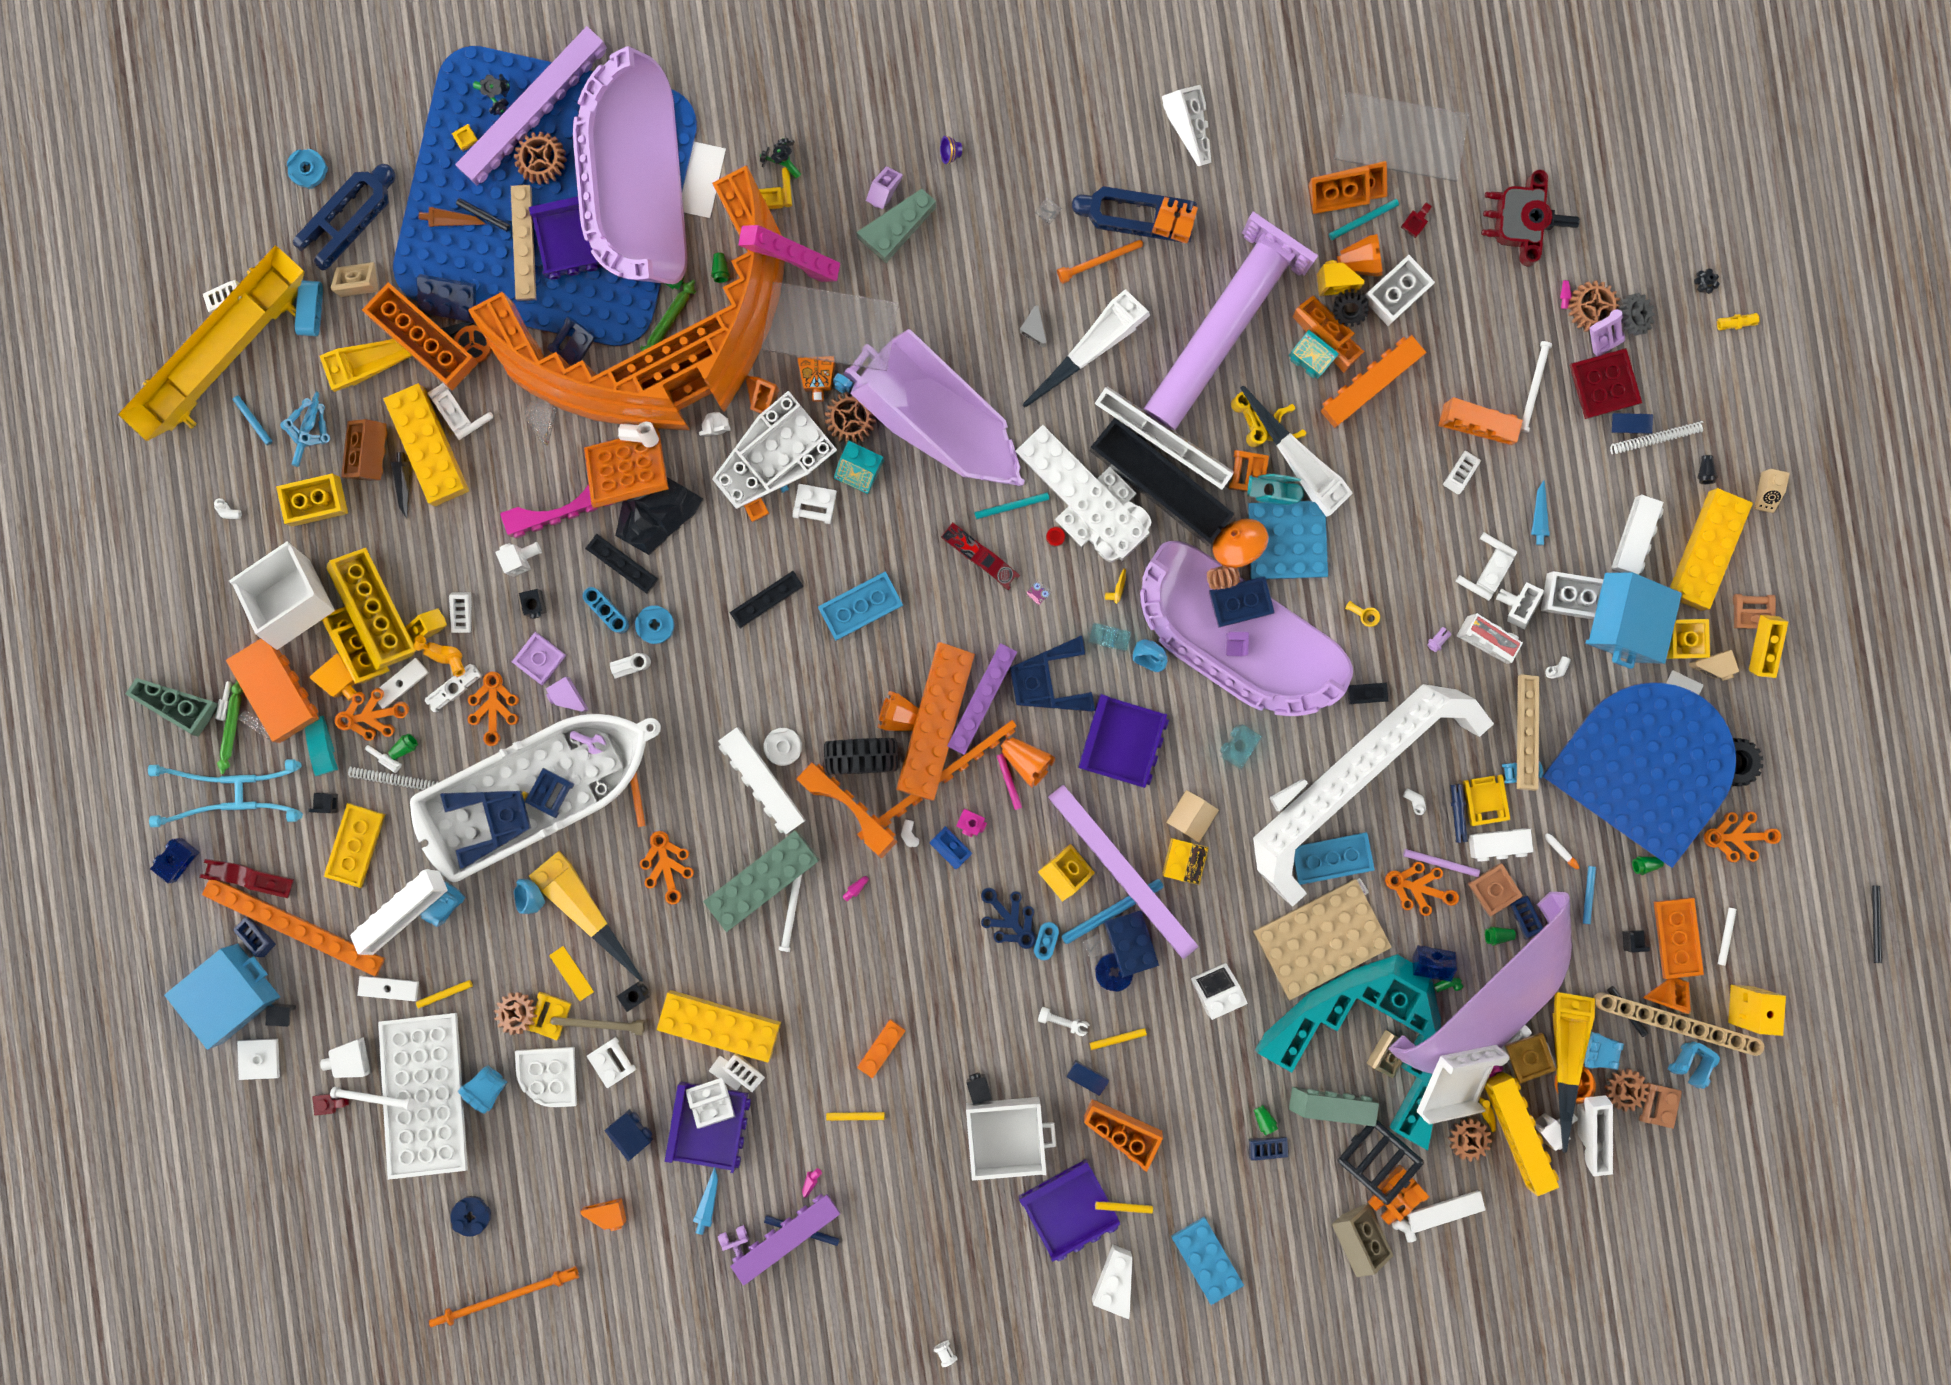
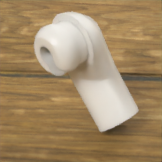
(225, 511)
(1558, 670)
(1417, 801)
(906, 834)
(1404, 1226)

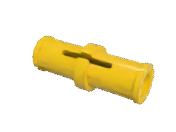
(1737, 321)

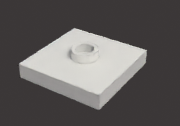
(258, 1059)

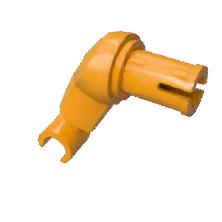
(441, 654)

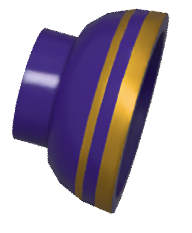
(950, 150)

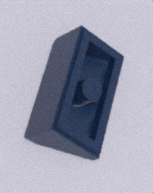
(1087, 1078)

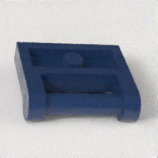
(576, 346)
(543, 790)

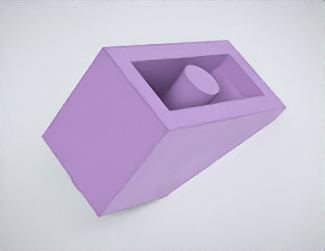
(883, 187)
(565, 694)

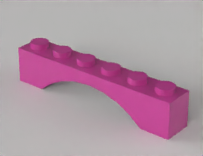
(772, 244)
(520, 520)

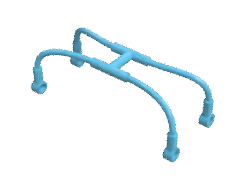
(292, 814)

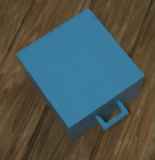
(1634, 619)
(222, 995)

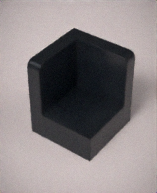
(324, 803)
(1634, 941)
(278, 1014)

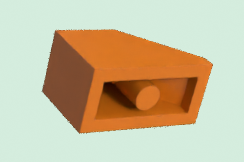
(606, 1214)

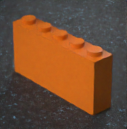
(273, 690)

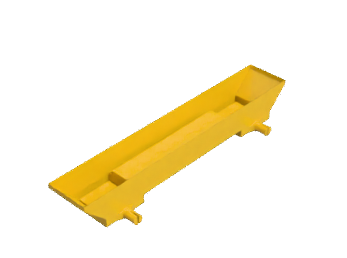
(214, 345)

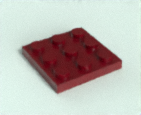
(1605, 383)

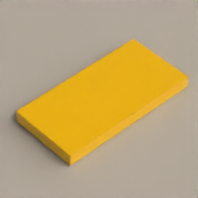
(354, 845)

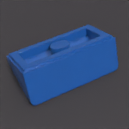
(950, 848)

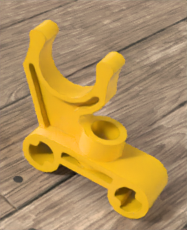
(1255, 423)

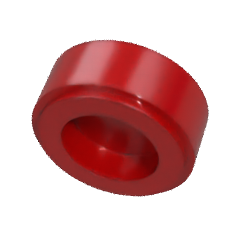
(1055, 536)

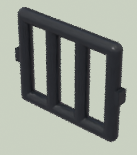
(1373, 1185)

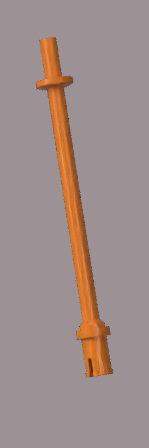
(557, 1279)

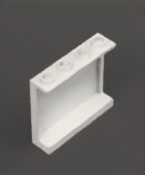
(1459, 1084)

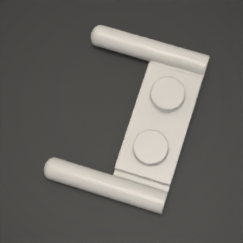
(454, 414)

